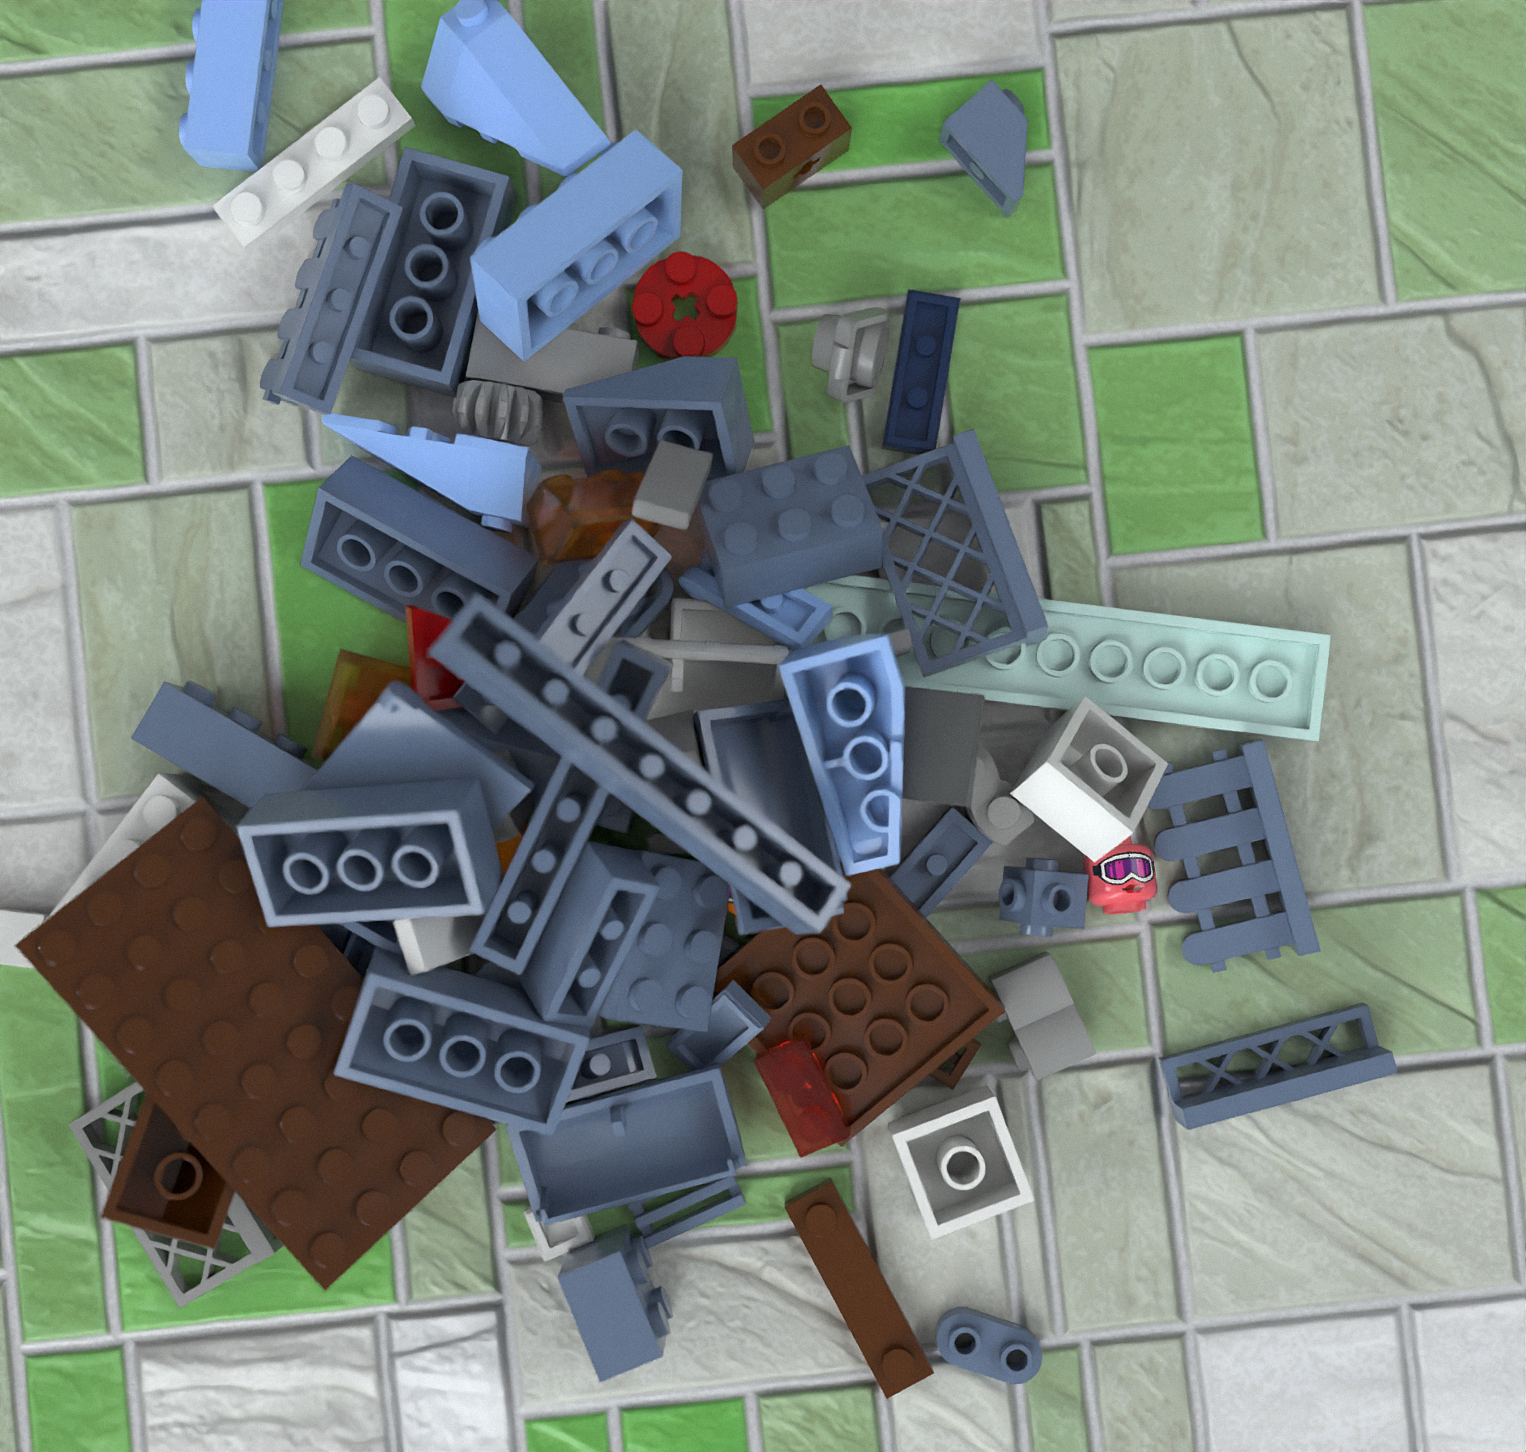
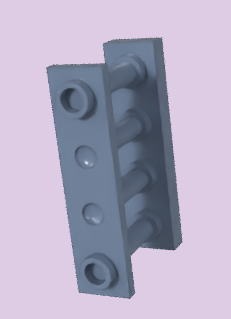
(582, 607)

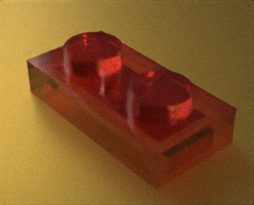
(802, 1095)

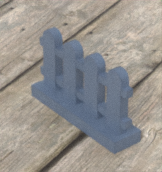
(332, 300)
(1251, 878)

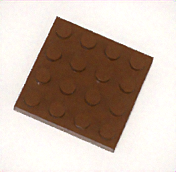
(869, 992)

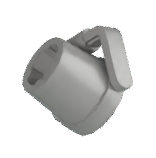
(852, 349)

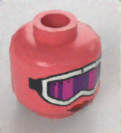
(1122, 879)

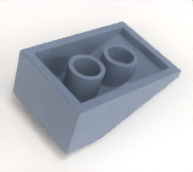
(676, 401)

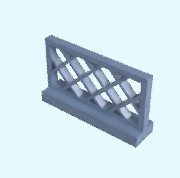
(996, 543)

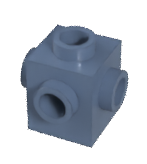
(1043, 897)

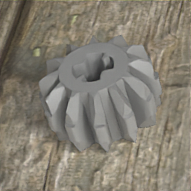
(498, 412)

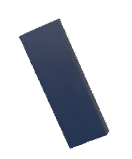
(920, 372)

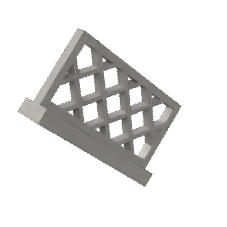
(241, 1218)

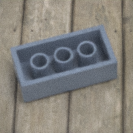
(426, 294)
(372, 852)

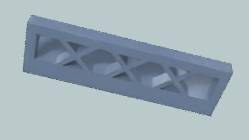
(1279, 1086)

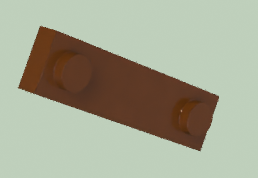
(858, 1288)

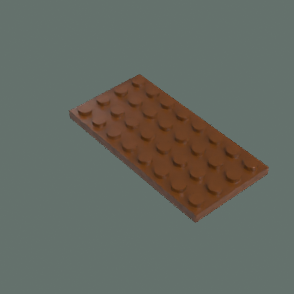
(243, 1040)

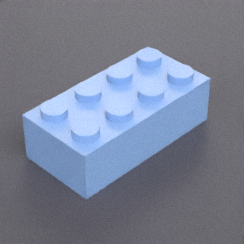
(578, 244)

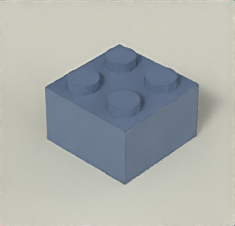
(615, 1302)

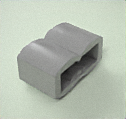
(993, 808)
(1041, 1017)

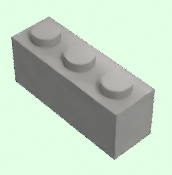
(561, 364)

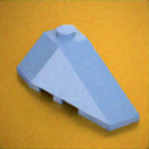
(500, 84)
(475, 473)
(852, 729)

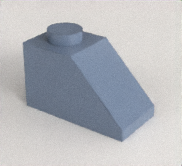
(990, 143)

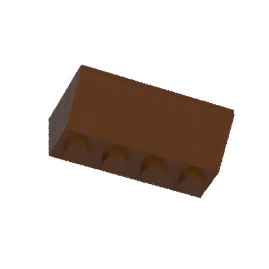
(167, 1184)

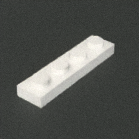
(314, 165)

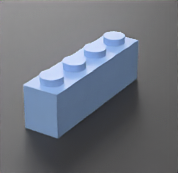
(231, 83)

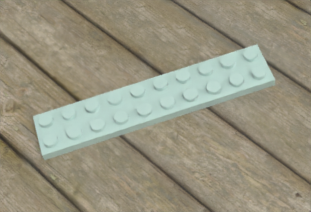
(1117, 657)

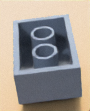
(789, 526)
(677, 949)

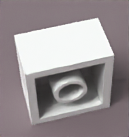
(1090, 779)
(960, 1161)

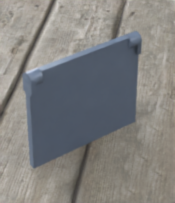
(413, 743)

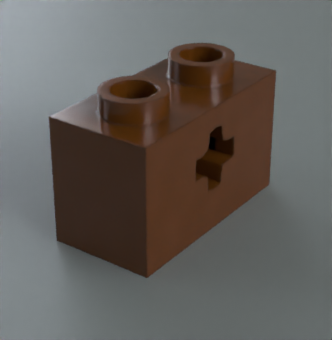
(791, 146)

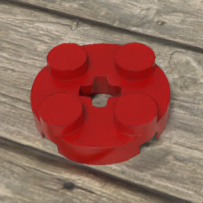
(685, 277)

